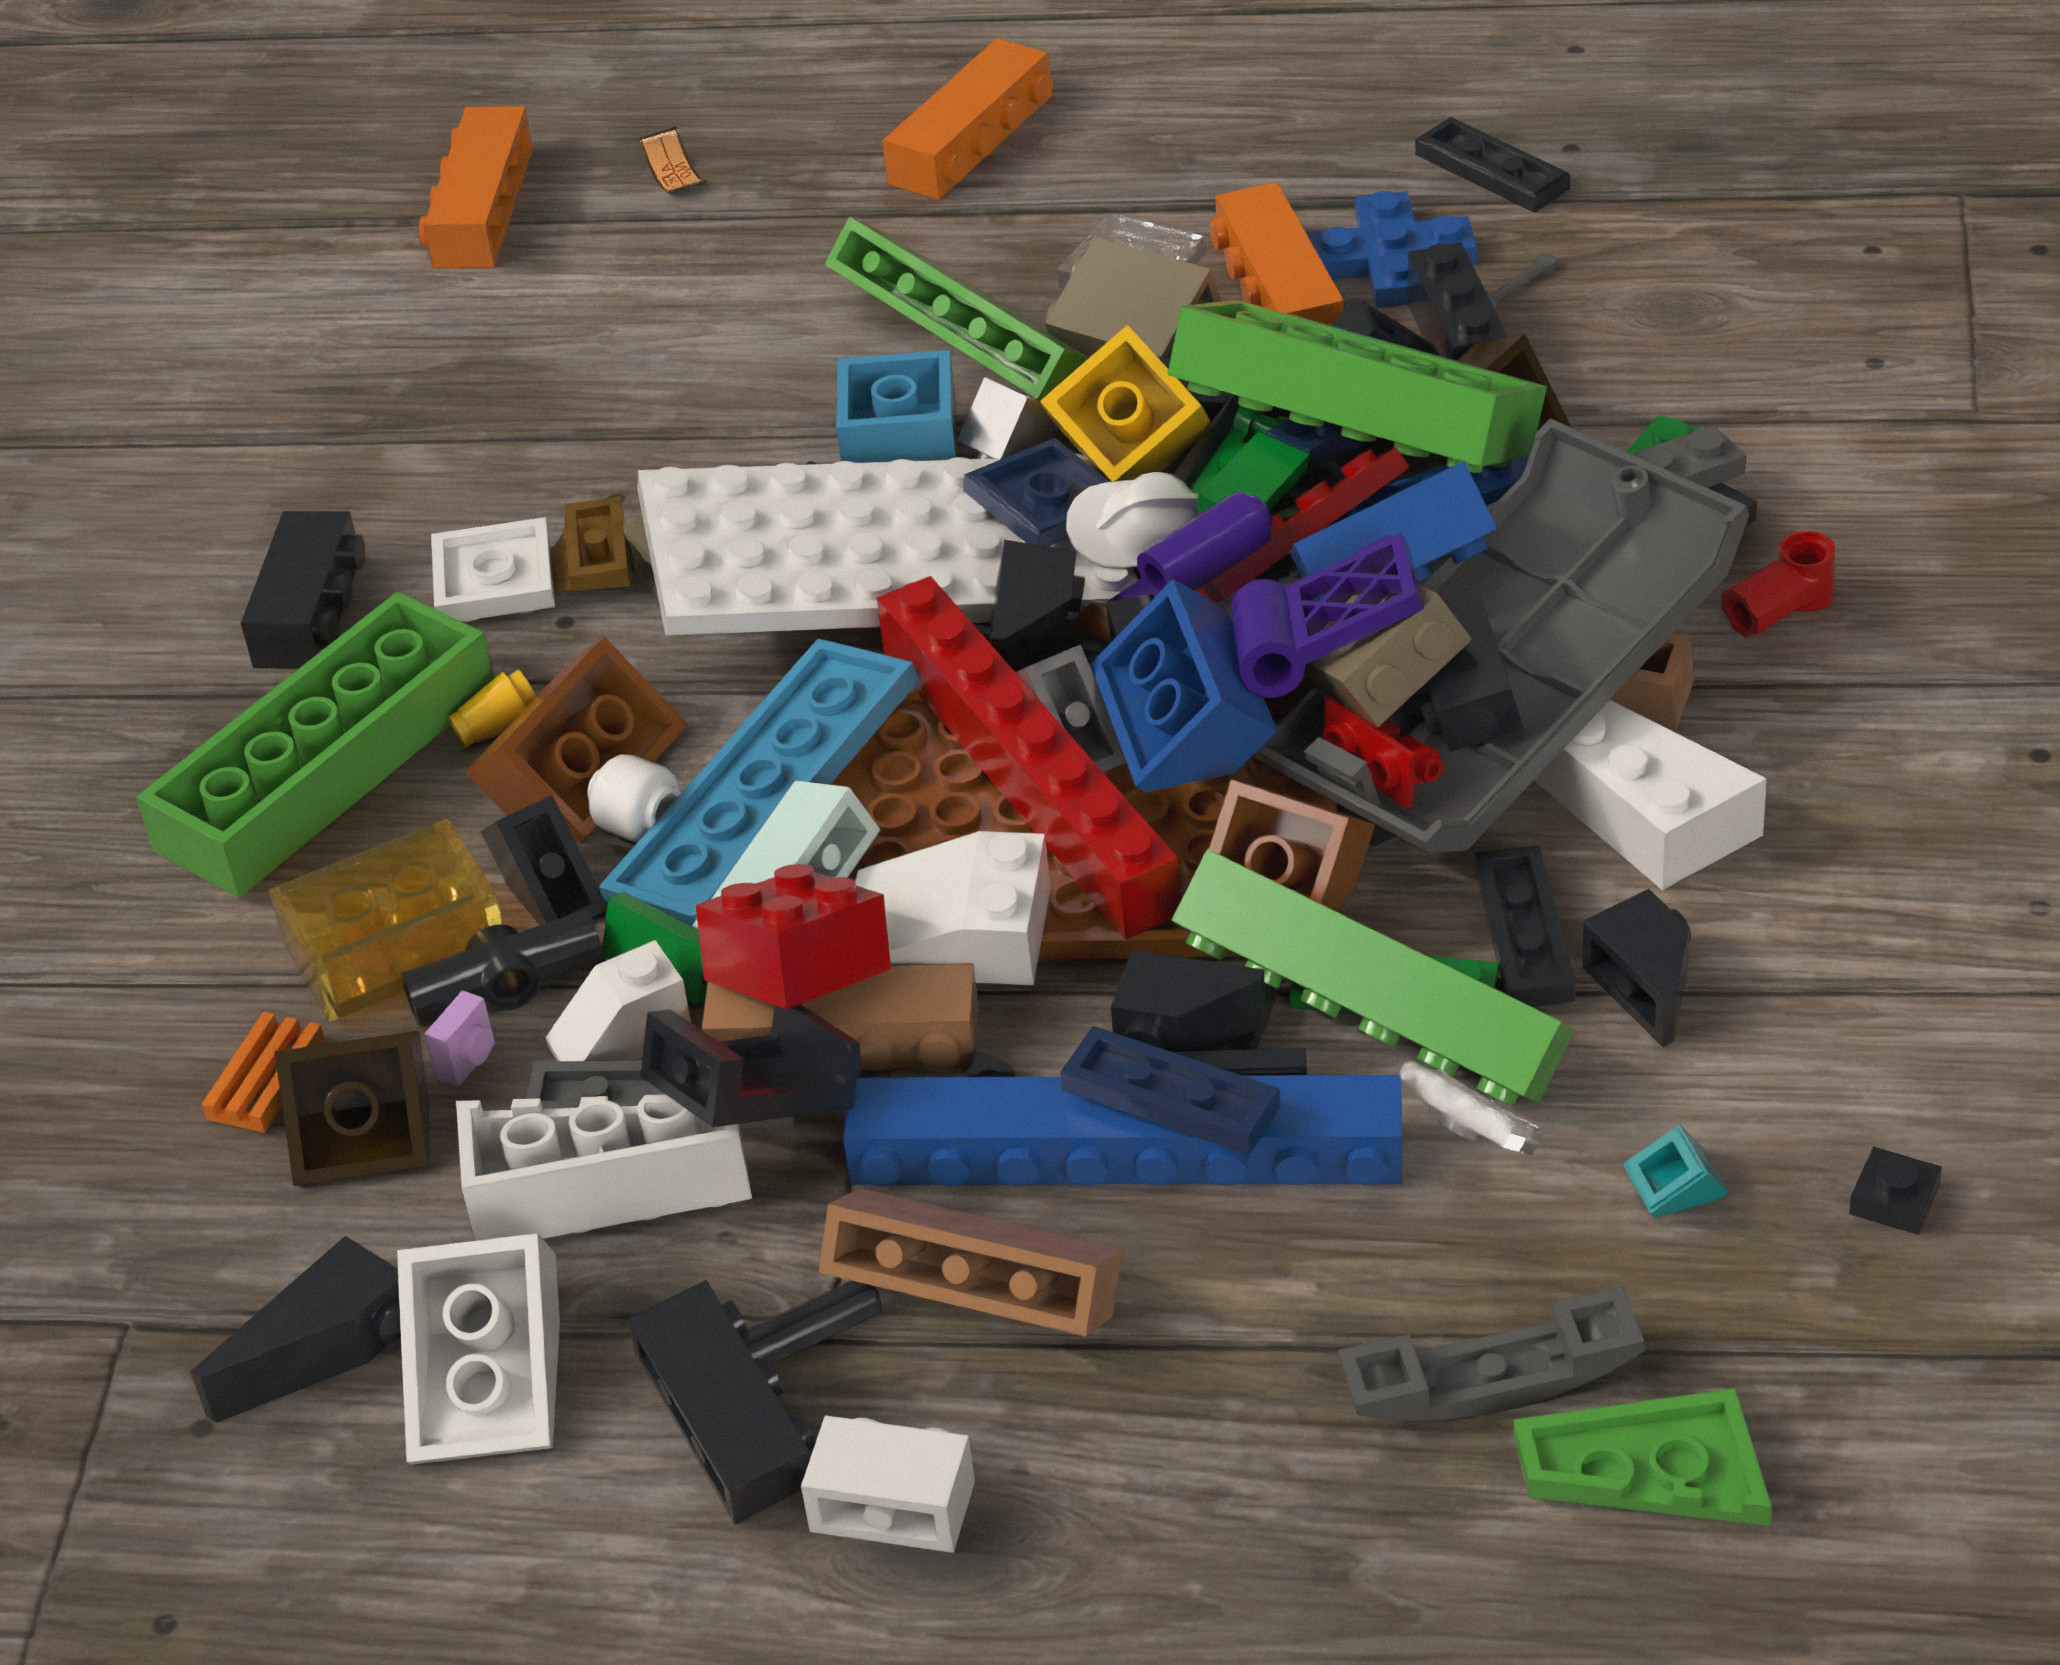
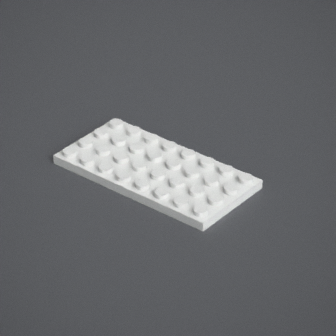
(824, 542)

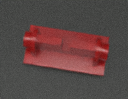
(1393, 761)

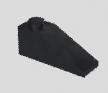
(311, 1331)

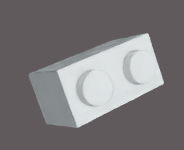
(888, 1483)

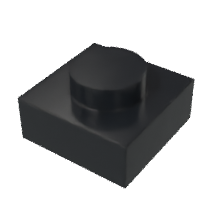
(1895, 1190)

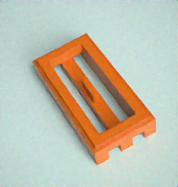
(253, 1070)

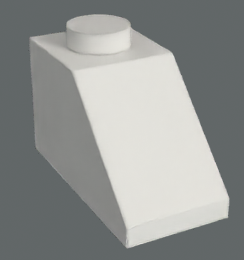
(612, 1006)

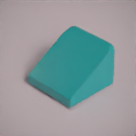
(1674, 1174)

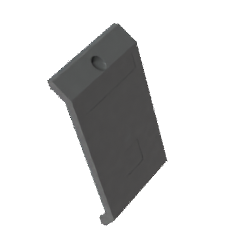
(1580, 590)

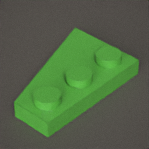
(1649, 1457)

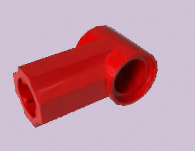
(1795, 581)

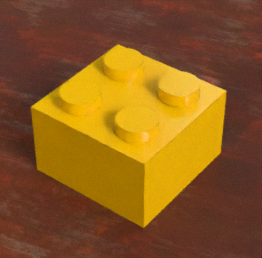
(1126, 410)

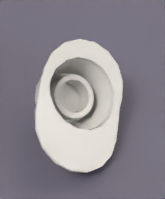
(1124, 518)

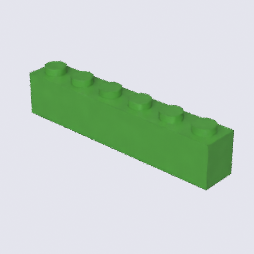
(953, 309)
(1374, 977)

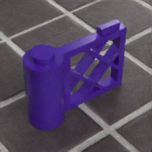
(1204, 546)
(1281, 628)

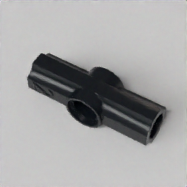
(504, 965)

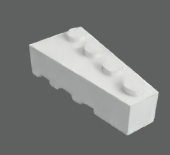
(1656, 794)
(592, 1165)

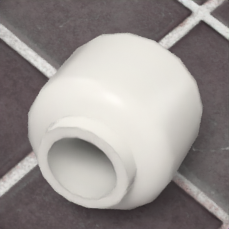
(630, 795)

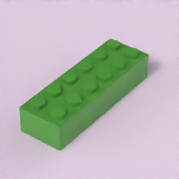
(1356, 384)
(315, 744)

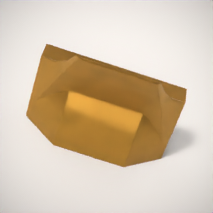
(591, 548)

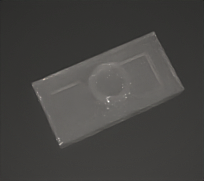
(1469, 1111)

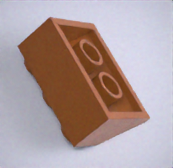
(571, 730)

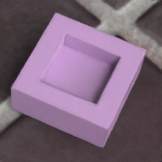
(460, 1039)

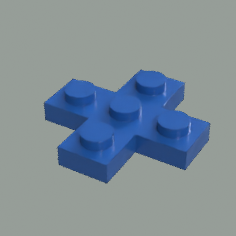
(1383, 242)

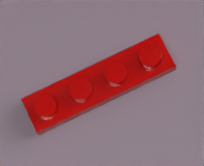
(1317, 510)

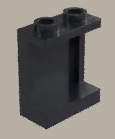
(788, 1073)

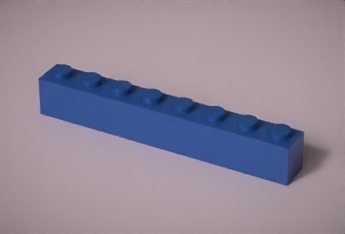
(1039, 1135)

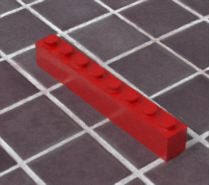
(1032, 759)

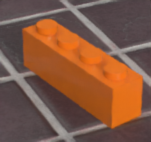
(967, 118)
(477, 187)
(1273, 254)

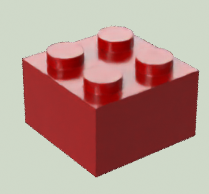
(793, 936)

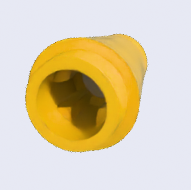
(492, 708)

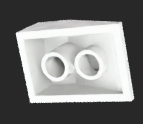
(968, 903)
(478, 1347)

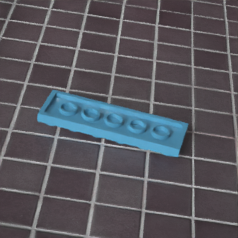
(797, 733)

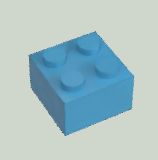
(896, 407)

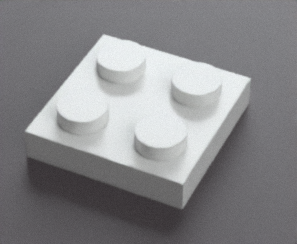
(493, 570)

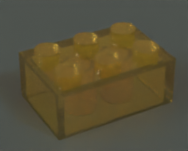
(383, 915)

